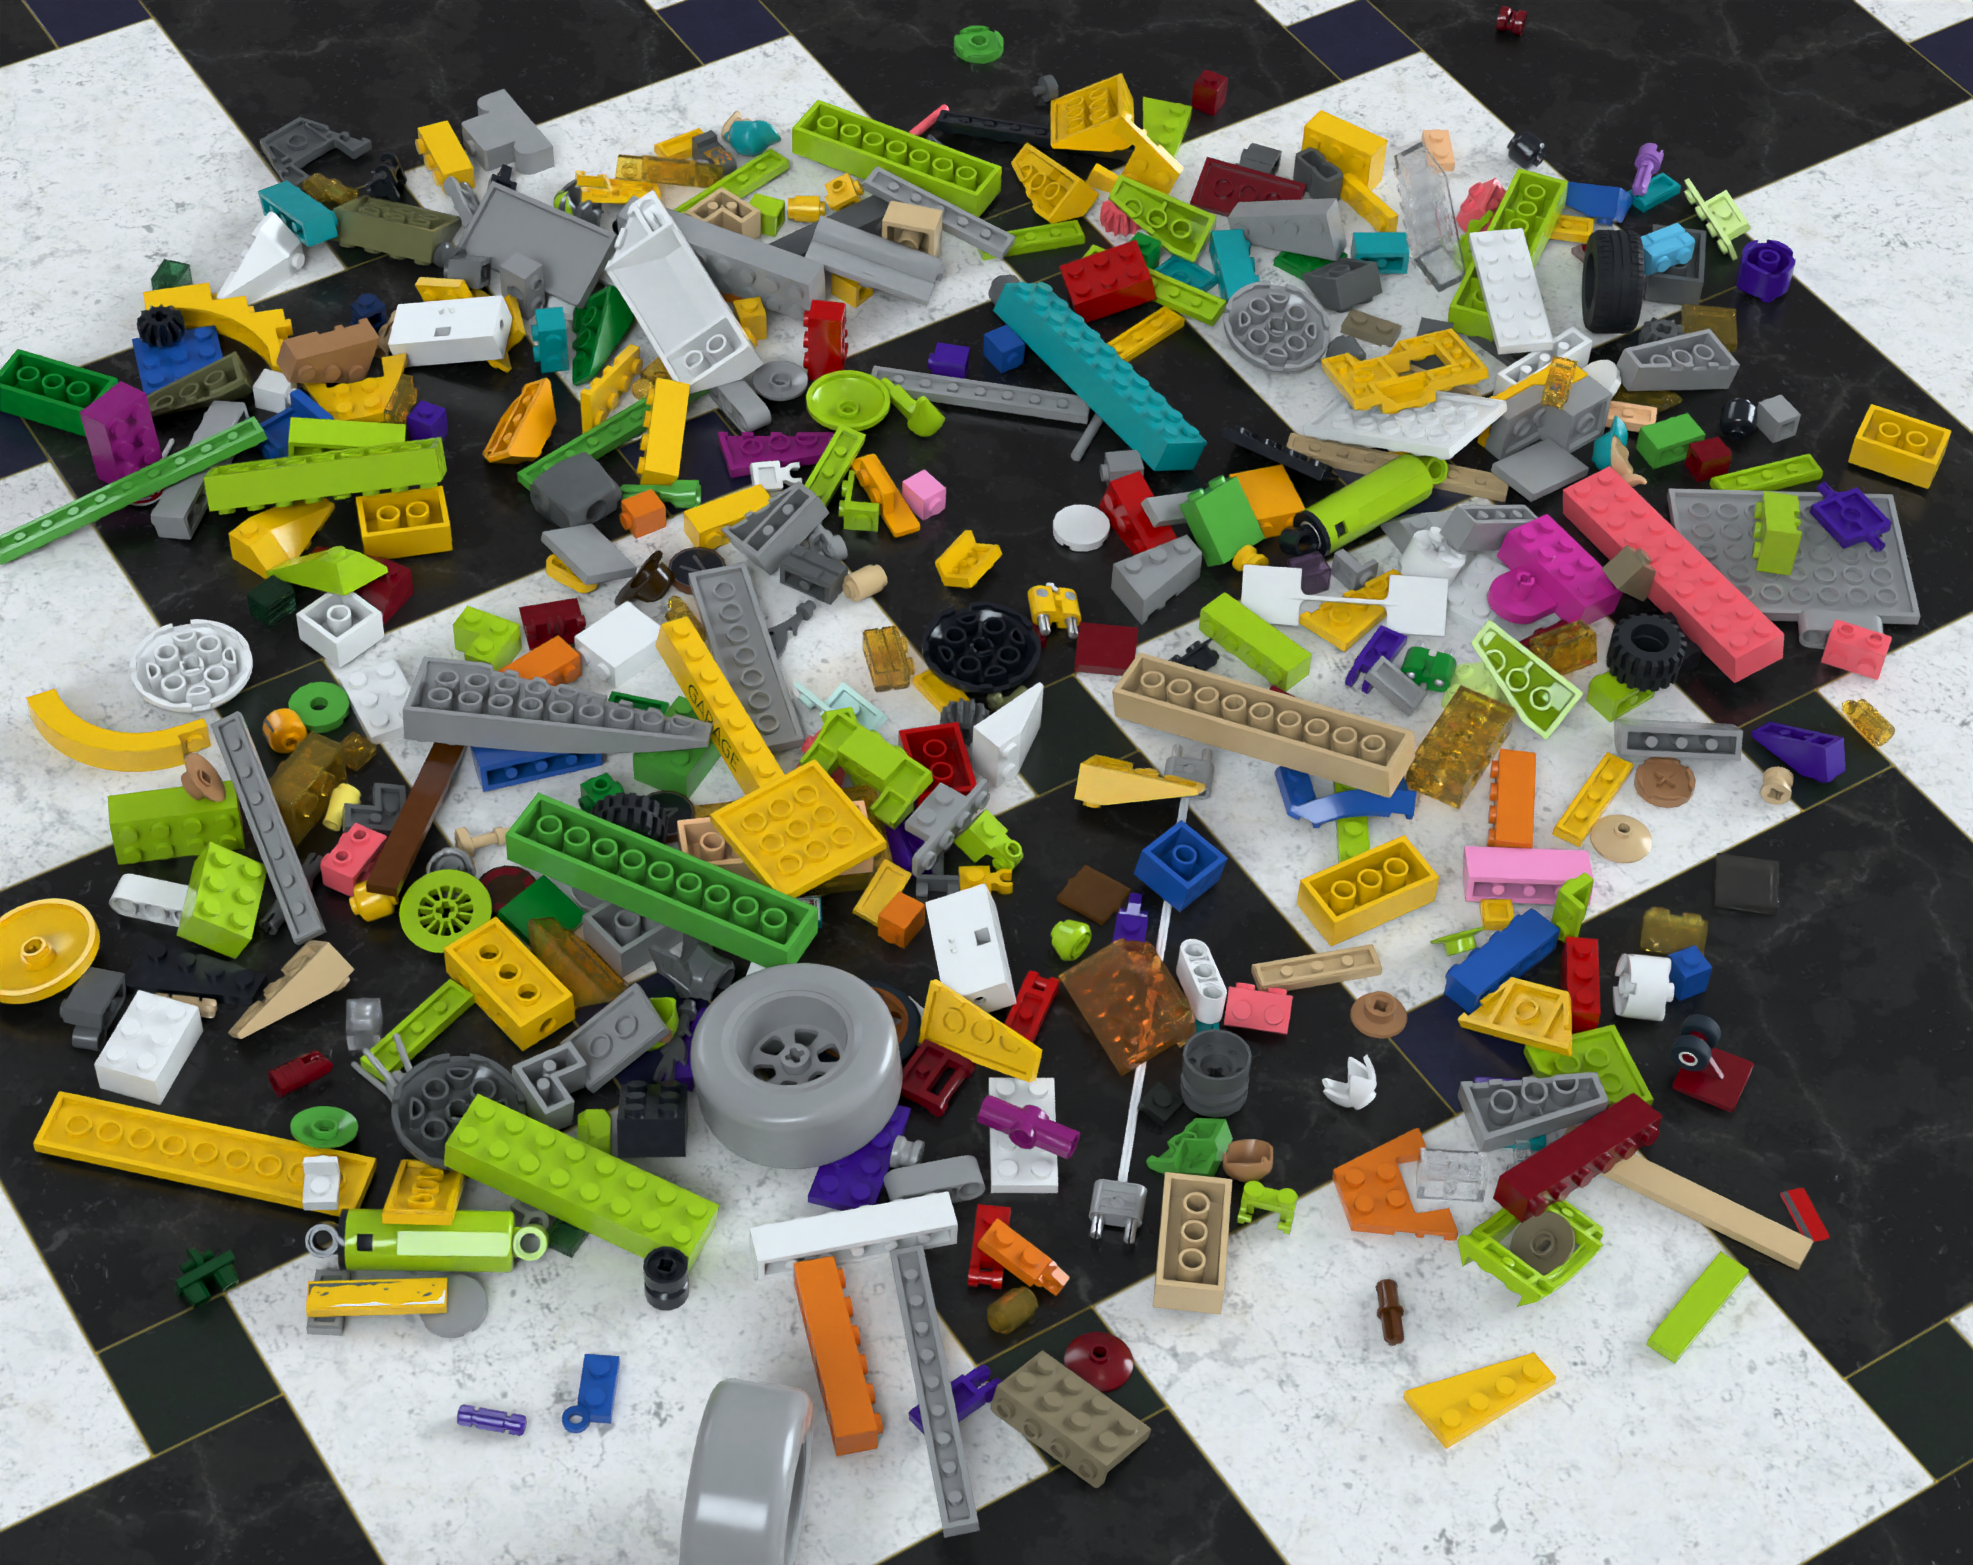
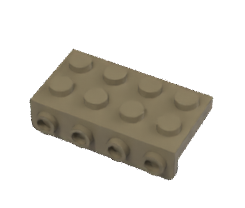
(1068, 1418)

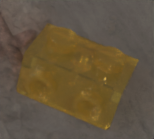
(401, 401)
(1672, 933)

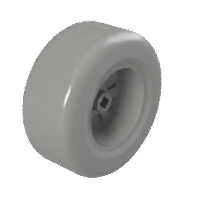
(800, 1014)
(748, 1476)

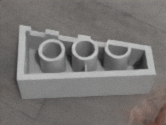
(1678, 363)
(1529, 1107)

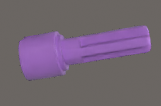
(1647, 164)

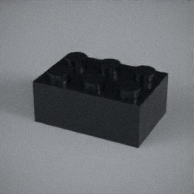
(652, 1119)

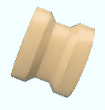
(1777, 785)

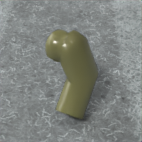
(997, 701)

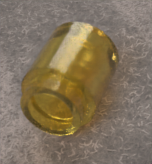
(1012, 1310)

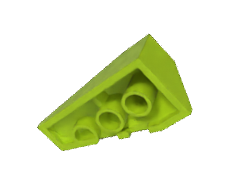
(1178, 225)
(330, 570)
(1528, 683)

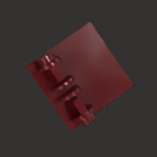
(552, 619)

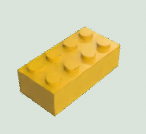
(1367, 890)

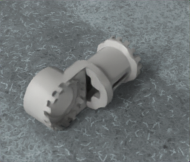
(830, 545)

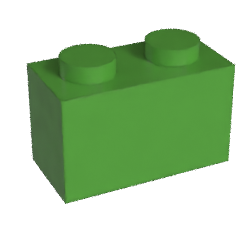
(1668, 440)

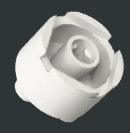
(1431, 557)
(1642, 987)

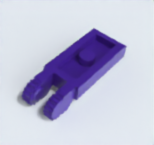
(1383, 643)
(965, 1394)

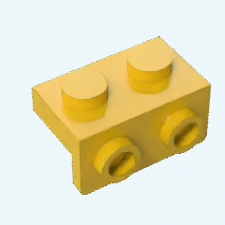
(966, 561)

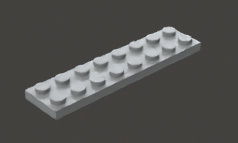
(746, 652)

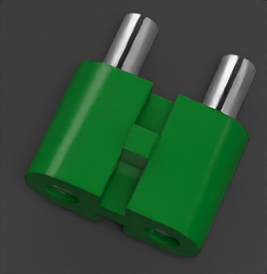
(1433, 670)

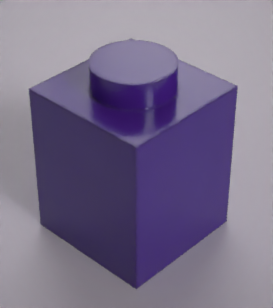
(949, 360)
(427, 422)

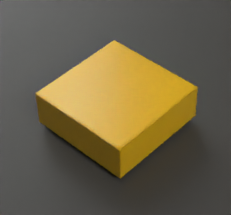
(1496, 913)

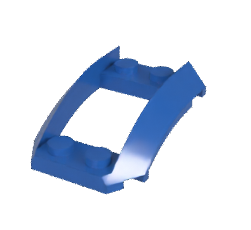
(1301, 800)

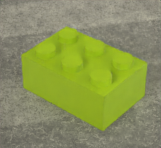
(222, 900)

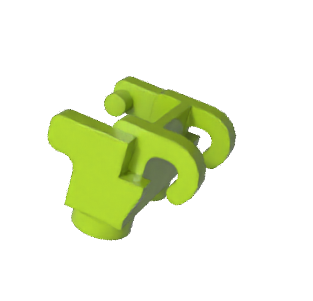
(1279, 1201)

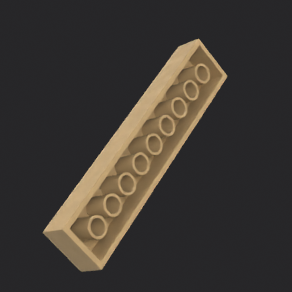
(1264, 724)

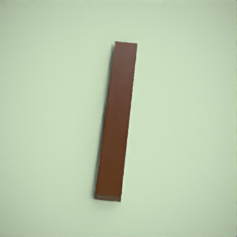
(415, 819)

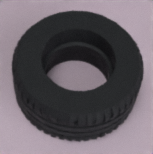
(1612, 281)

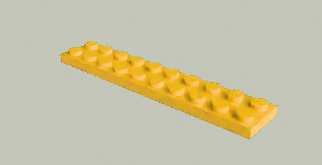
(193, 1151)

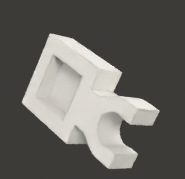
(772, 476)

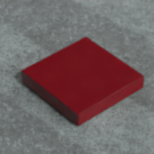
(1105, 648)

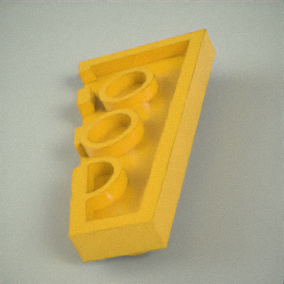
(606, 391)
(1476, 1398)

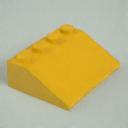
(1089, 116)

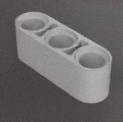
(741, 405)
(1816, 625)
(954, 1175)

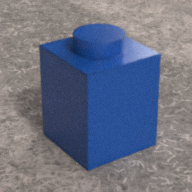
(1004, 348)
(1689, 972)

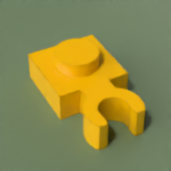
(976, 875)

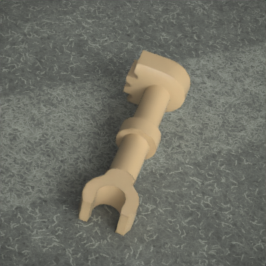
(468, 843)

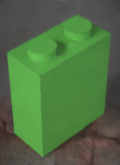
(1221, 520)

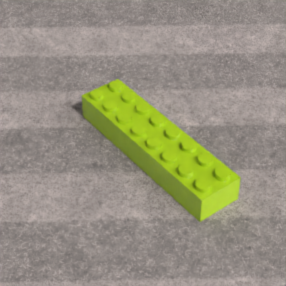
(860, 144)
(1529, 203)
(324, 475)
(577, 1182)

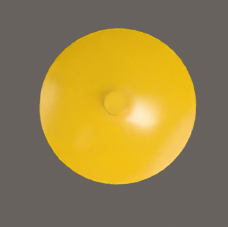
(44, 949)

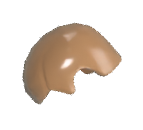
(1248, 1160)

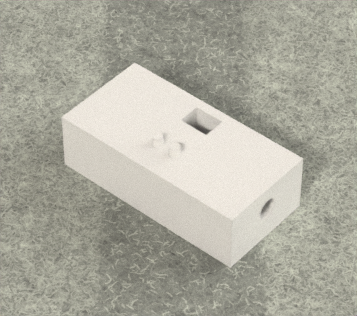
(451, 330)
(971, 947)

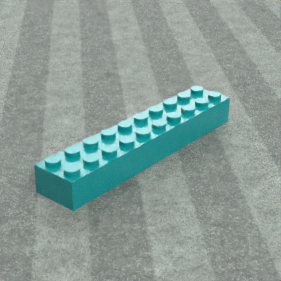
(1100, 376)

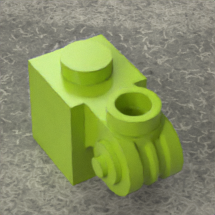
(989, 837)

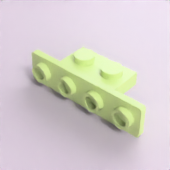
(1722, 217)

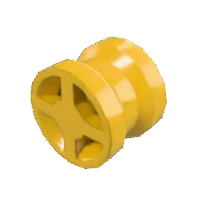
(1248, 556)

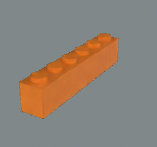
(836, 1356)

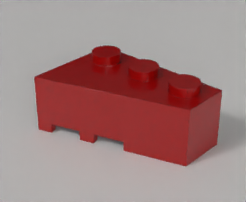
(1127, 517)

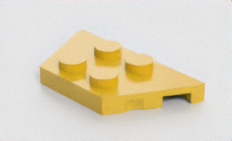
(1525, 1015)

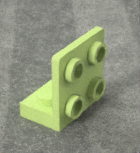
(1477, 678)

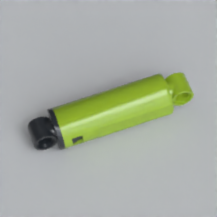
(1363, 505)
(471, 1244)

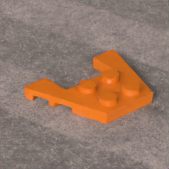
(1377, 1197)

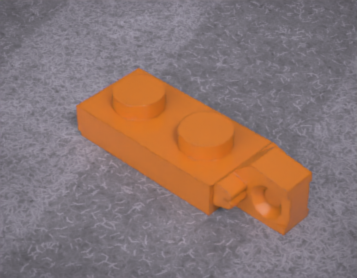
(1022, 1258)

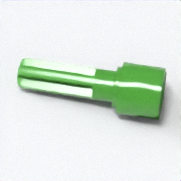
(681, 492)

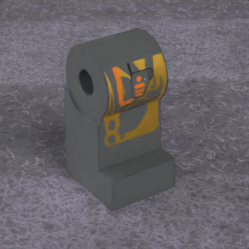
(708, 148)

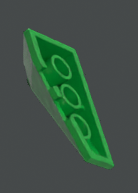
(598, 332)

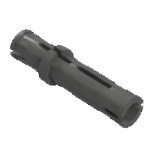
(274, 916)

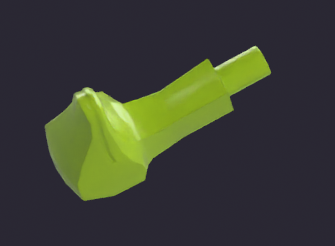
(922, 415)

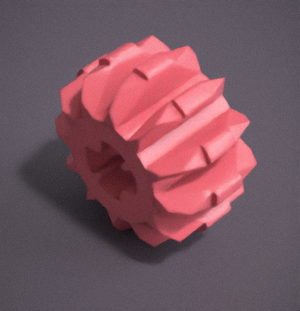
(1116, 220)

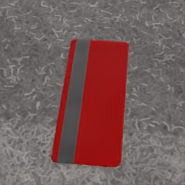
(1804, 1214)

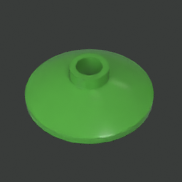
(324, 1127)

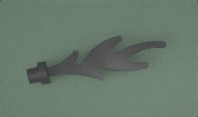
(779, 633)
(677, 1049)

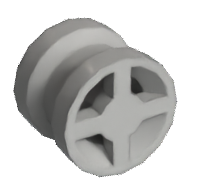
(906, 1152)

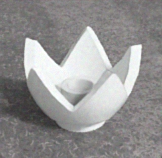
(1359, 1088)

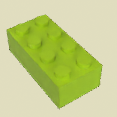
(172, 824)

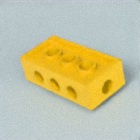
(509, 983)

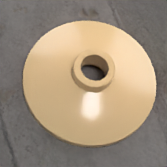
(1621, 838)

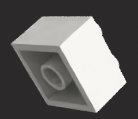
(340, 626)

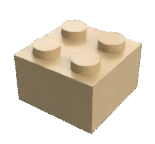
(914, 227)

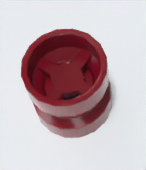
(1511, 20)

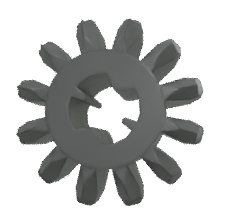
(1658, 330)
(966, 714)

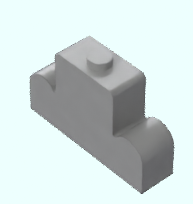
(506, 136)

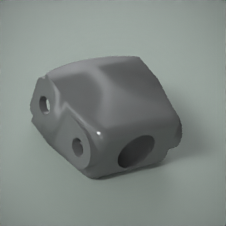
(575, 492)

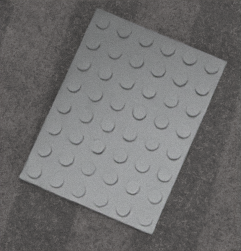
(1823, 572)

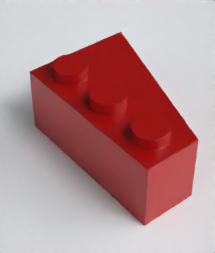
(825, 338)

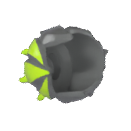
(569, 201)

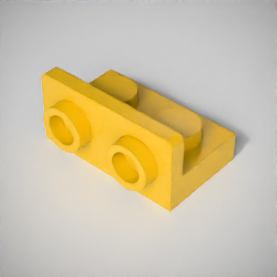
(442, 289)

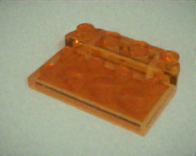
(1130, 1002)

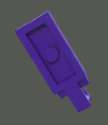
(1131, 922)

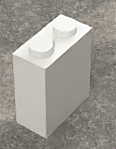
(619, 644)

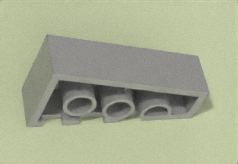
(1292, 226)

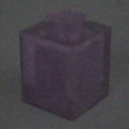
(1315, 572)

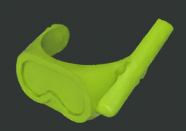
(1473, 226)

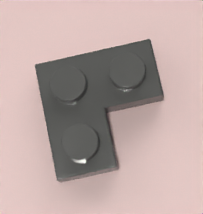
(381, 817)

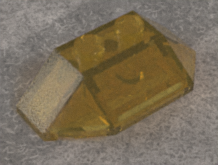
(574, 963)

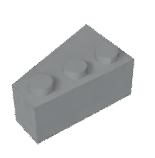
(777, 527)
(1156, 575)

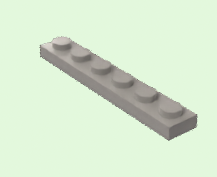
(954, 219)

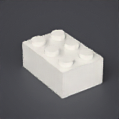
(149, 1047)

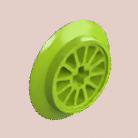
(436, 883)

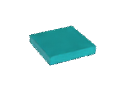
(1188, 273)

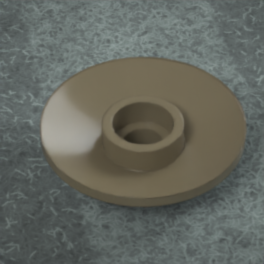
(1536, 1234)

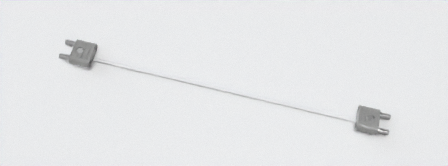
(1119, 1201)

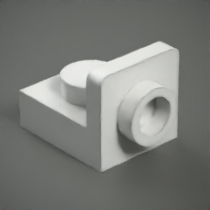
(321, 1183)

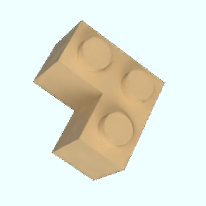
(728, 212)

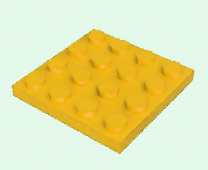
(798, 830)

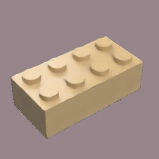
(1192, 1243)

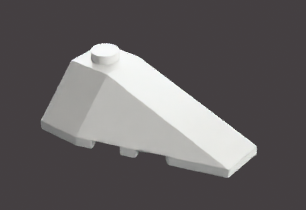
(268, 262)

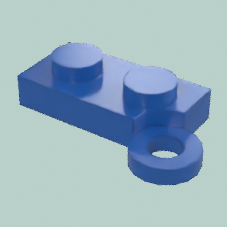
(595, 1392)

